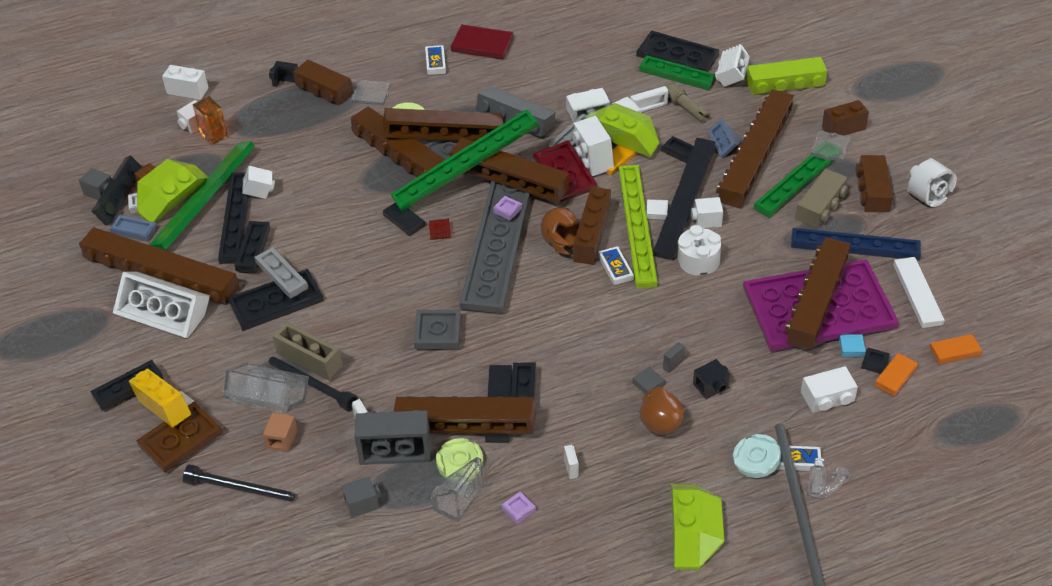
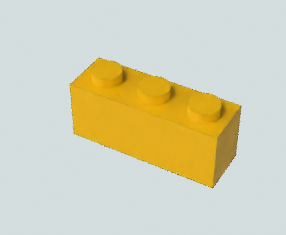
(160, 397)

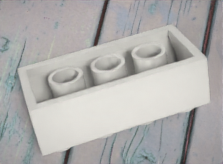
(160, 303)

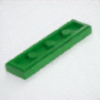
(677, 72)

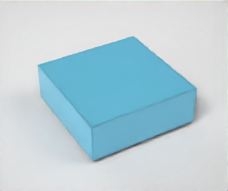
(852, 346)

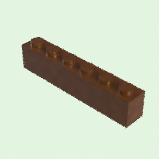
(438, 124)
(406, 152)
(520, 174)
(818, 293)
(474, 414)

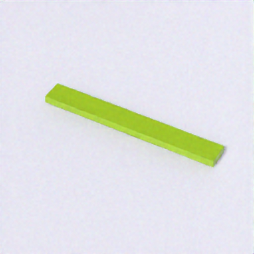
(637, 227)

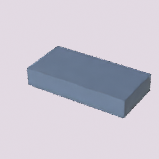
(133, 228)

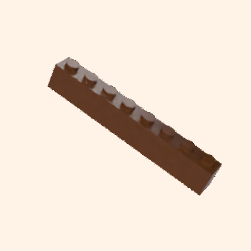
(755, 149)
(135, 256)

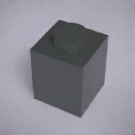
(94, 183)
(361, 496)

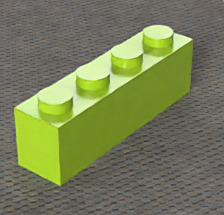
(786, 75)

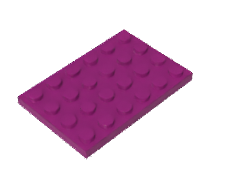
(855, 309)

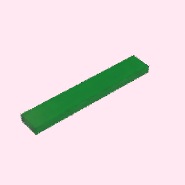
(791, 185)

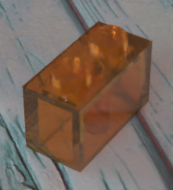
(210, 120)

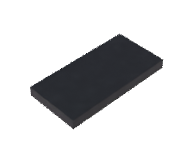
(678, 51)
(270, 302)

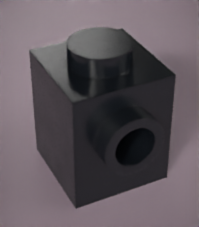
(711, 379)

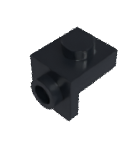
(282, 72)

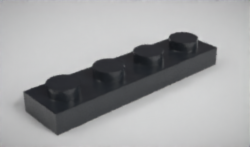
(116, 191)

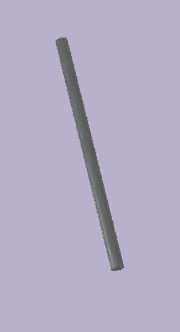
(799, 506)

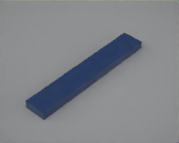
(860, 244)

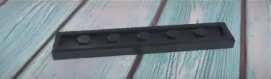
(234, 220)

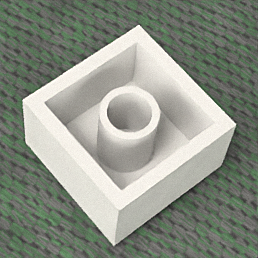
(593, 145)

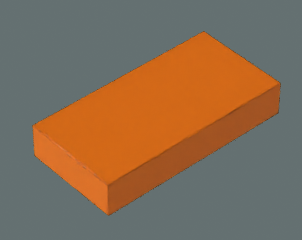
(955, 349)
(896, 374)

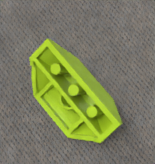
(628, 128)
(166, 188)
(695, 525)

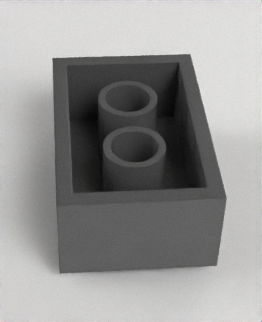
(392, 437)

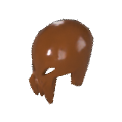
(560, 228)
(661, 411)

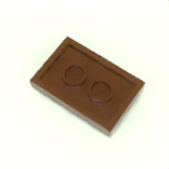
(172, 445)

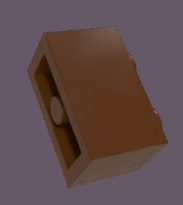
(845, 118)

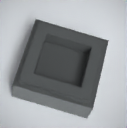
(673, 357)
(648, 379)

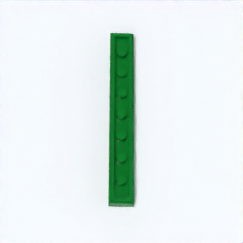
(464, 160)
(202, 195)

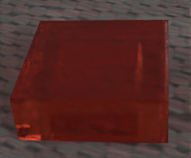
(439, 229)

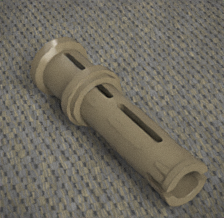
(680, 97)

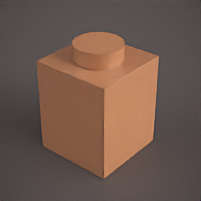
(280, 432)

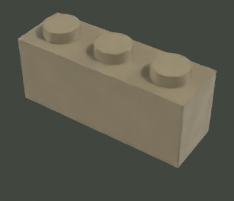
(821, 198)
(307, 350)

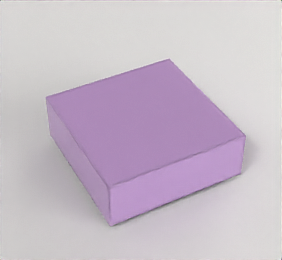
(507, 208)
(518, 507)

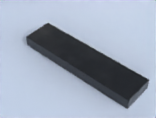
(499, 385)

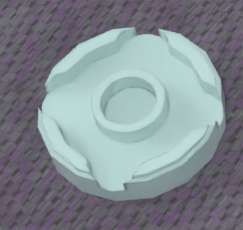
(757, 456)

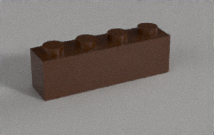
(592, 226)

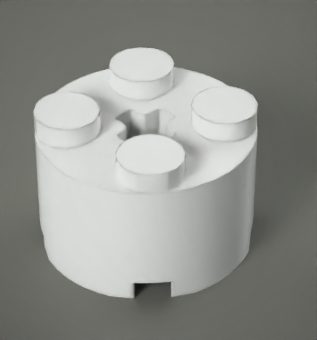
(931, 182)
(699, 250)

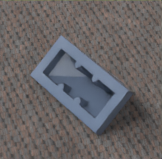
(725, 137)

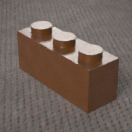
(323, 82)
(874, 183)

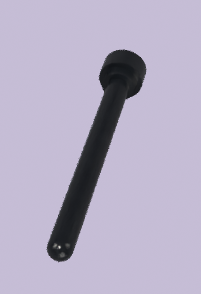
(343, 398)
(194, 475)

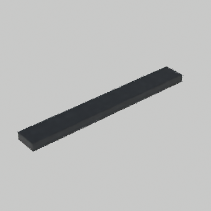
(684, 198)

